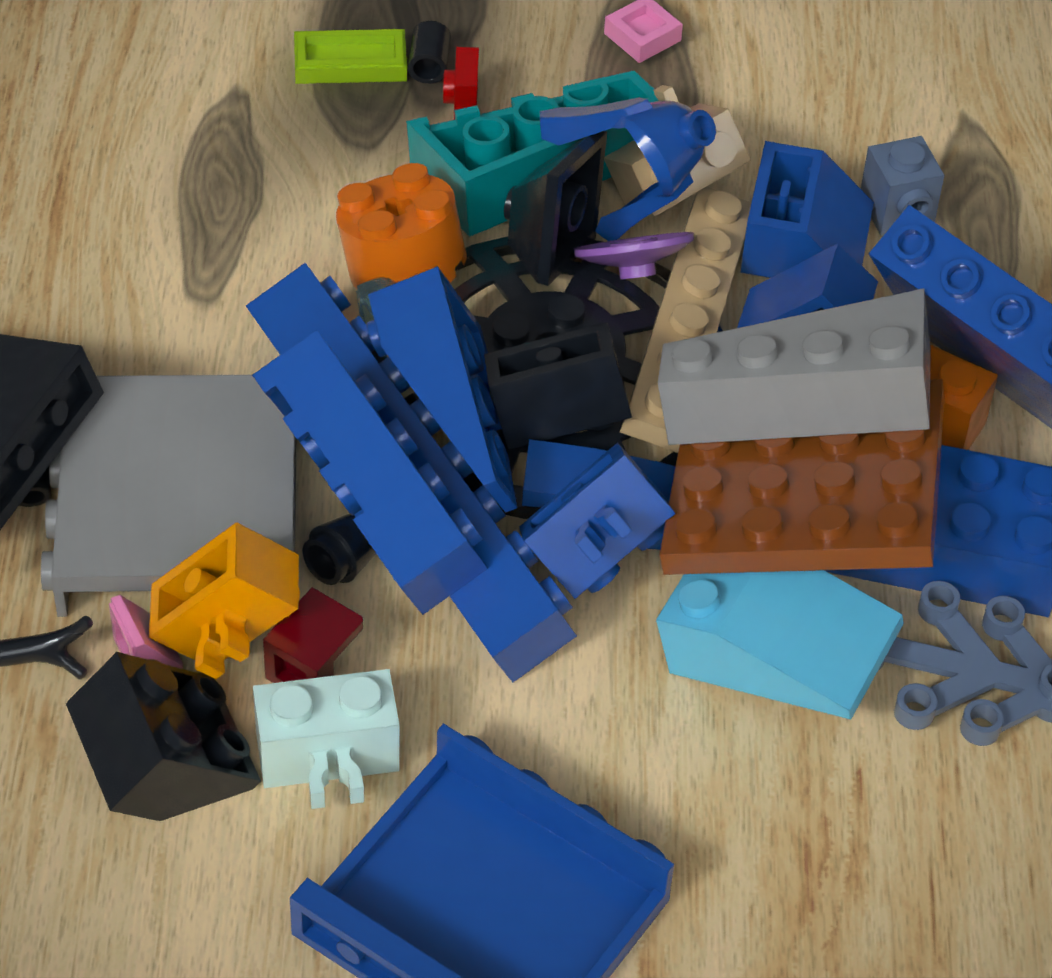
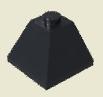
(557, 208)

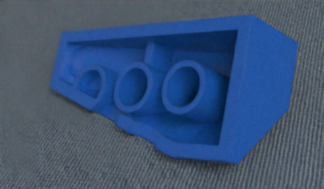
(443, 360)

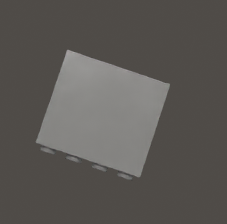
(162, 475)

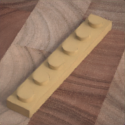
(691, 300)

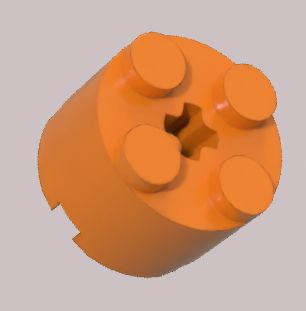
(400, 226)

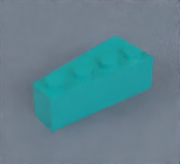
(500, 148)

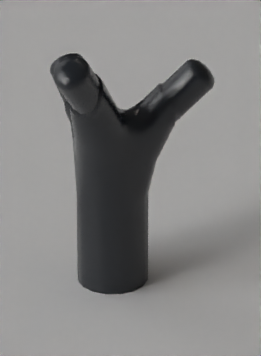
(46, 648)

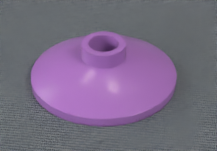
(635, 255)

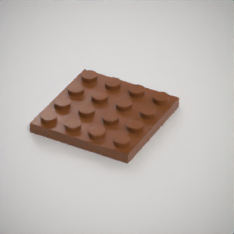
(807, 502)

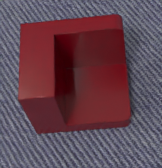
(310, 639)

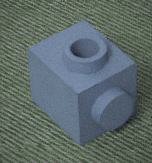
(901, 176)

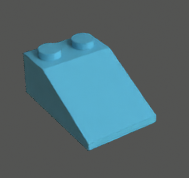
(779, 636)

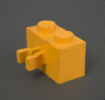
(224, 598)

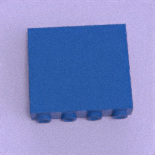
(973, 308)
(484, 880)

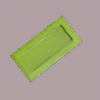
(350, 56)

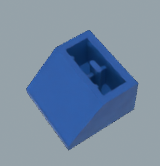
(801, 209)

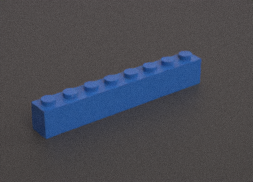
(504, 604)

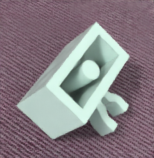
(327, 731)

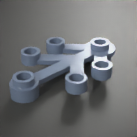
(973, 668)

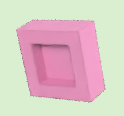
(643, 29)

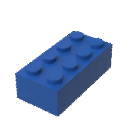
(988, 532)

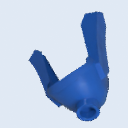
(665, 132)

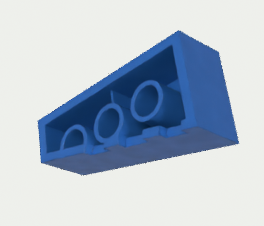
(372, 471)

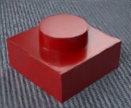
(461, 84)

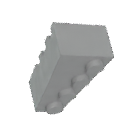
(803, 375)

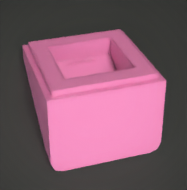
(131, 633)

